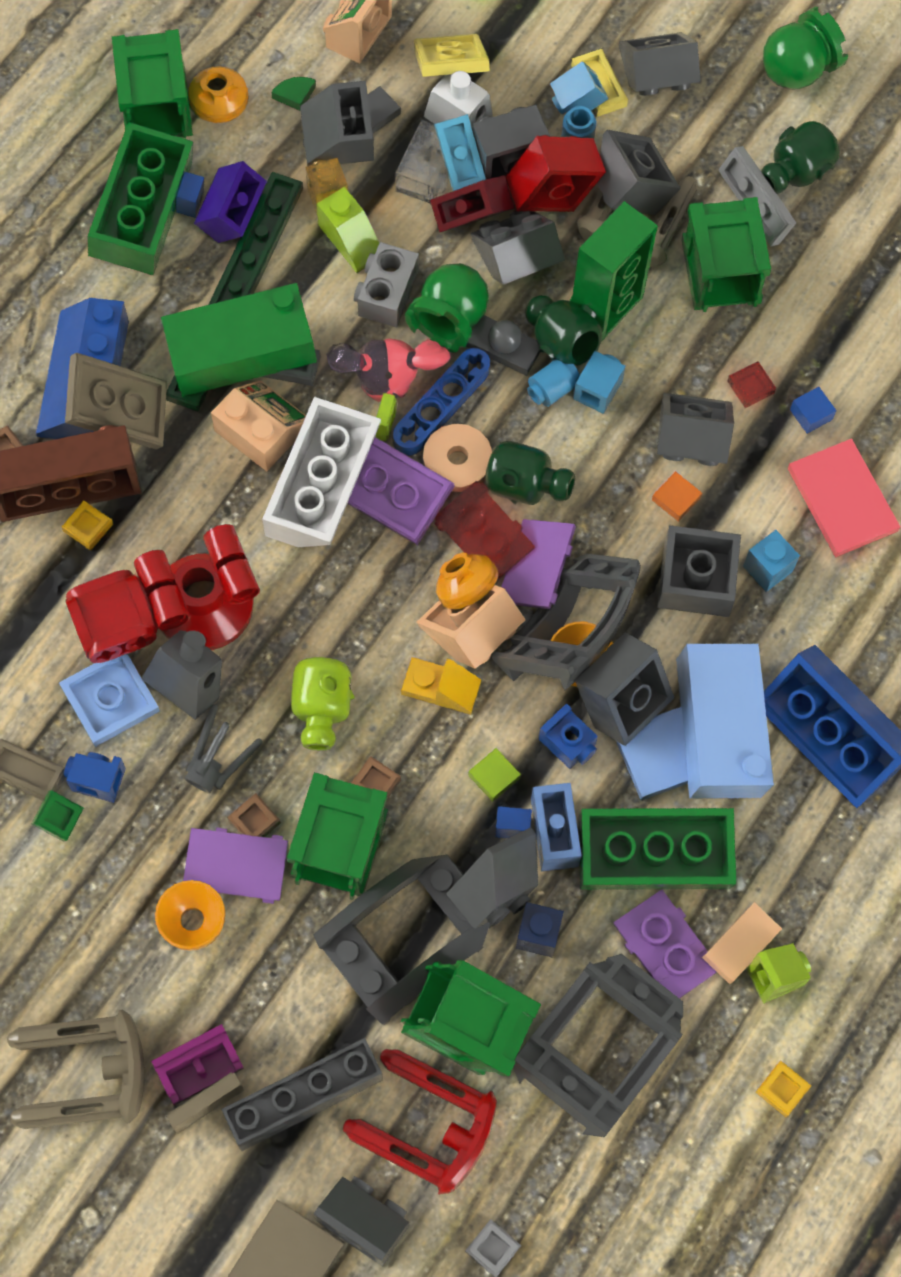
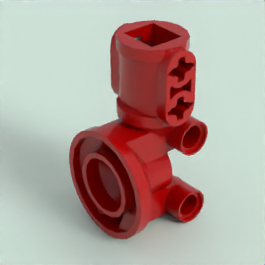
(126, 610)

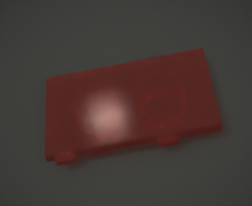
(484, 528)

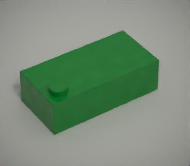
(139, 198)
(615, 266)
(239, 339)
(657, 848)

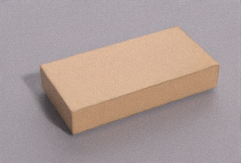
(742, 943)

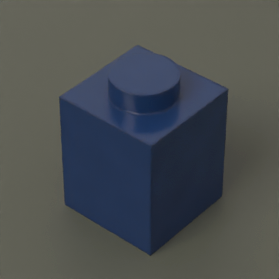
(539, 929)

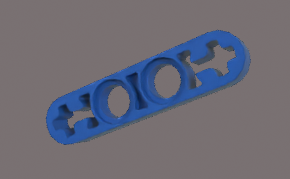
(437, 398)

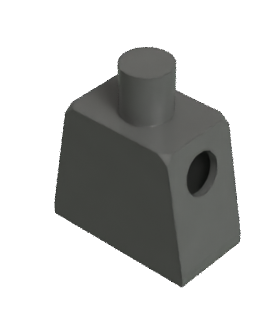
(186, 672)

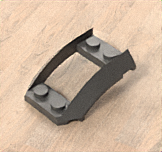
(532, 645)
(362, 964)
(570, 1085)

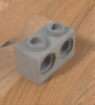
(393, 285)

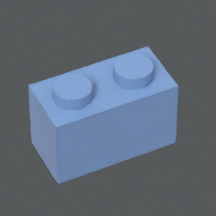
(555, 827)

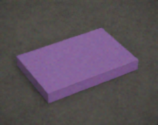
(399, 491)

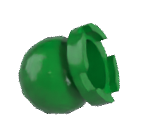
(803, 50)
(449, 305)

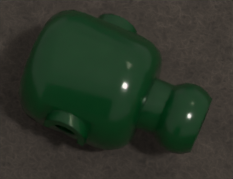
(802, 156)
(564, 329)
(525, 474)

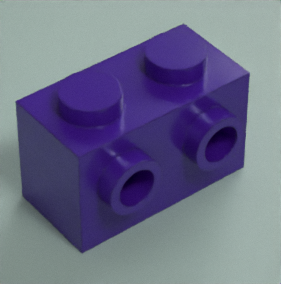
(230, 202)

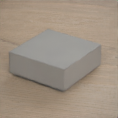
(493, 1248)

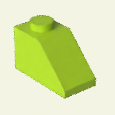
(347, 228)
(779, 971)

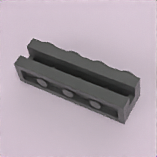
(302, 1094)

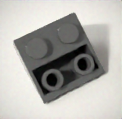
(338, 124)
(518, 245)

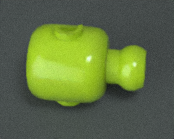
(321, 699)

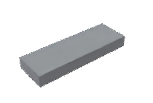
(748, 182)

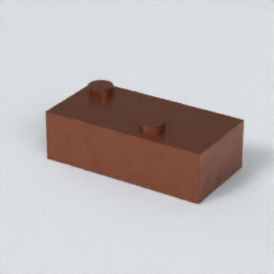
(66, 473)

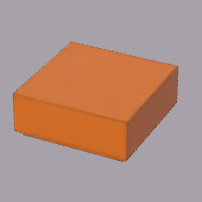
(676, 496)

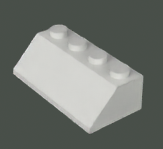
(319, 475)

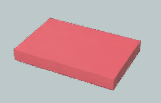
(843, 497)

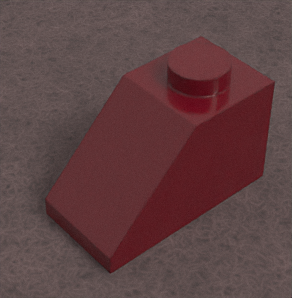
(472, 203)

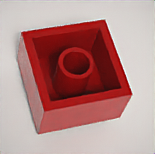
(555, 174)

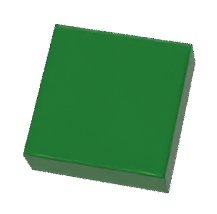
(57, 816)

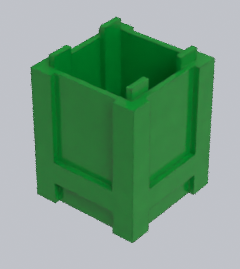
(153, 82)
(726, 253)
(338, 834)
(471, 1018)

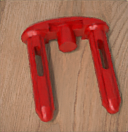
(467, 1143)

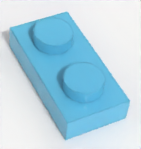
(460, 152)

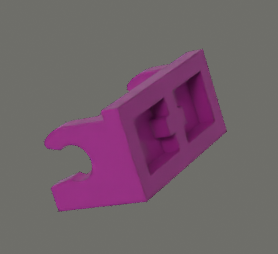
(197, 1064)

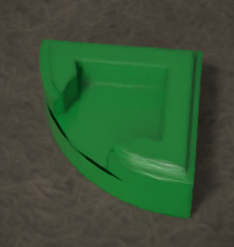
(294, 91)

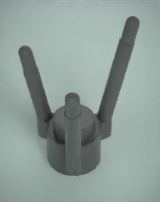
(203, 769)

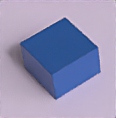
(190, 194)
(813, 410)
(512, 821)

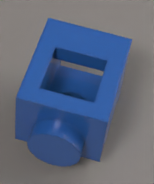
(568, 751)
(95, 775)

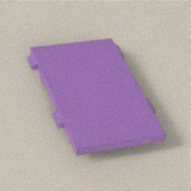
(538, 574)
(237, 863)
(665, 944)

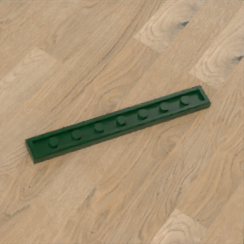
(250, 257)

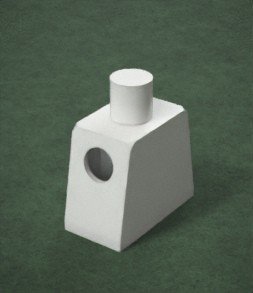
(457, 96)

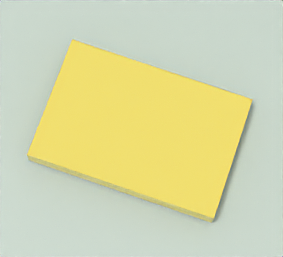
(451, 54)

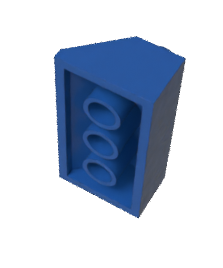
(89, 328)
(834, 725)

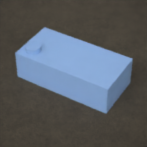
(724, 721)

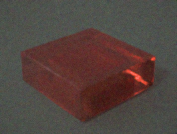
(751, 384)

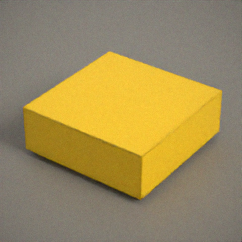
(87, 525)
(783, 1088)

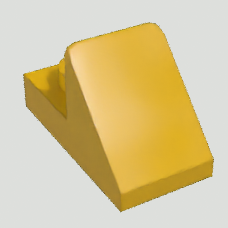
(441, 685)

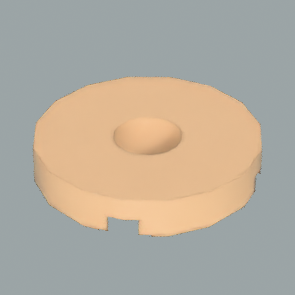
(458, 439)

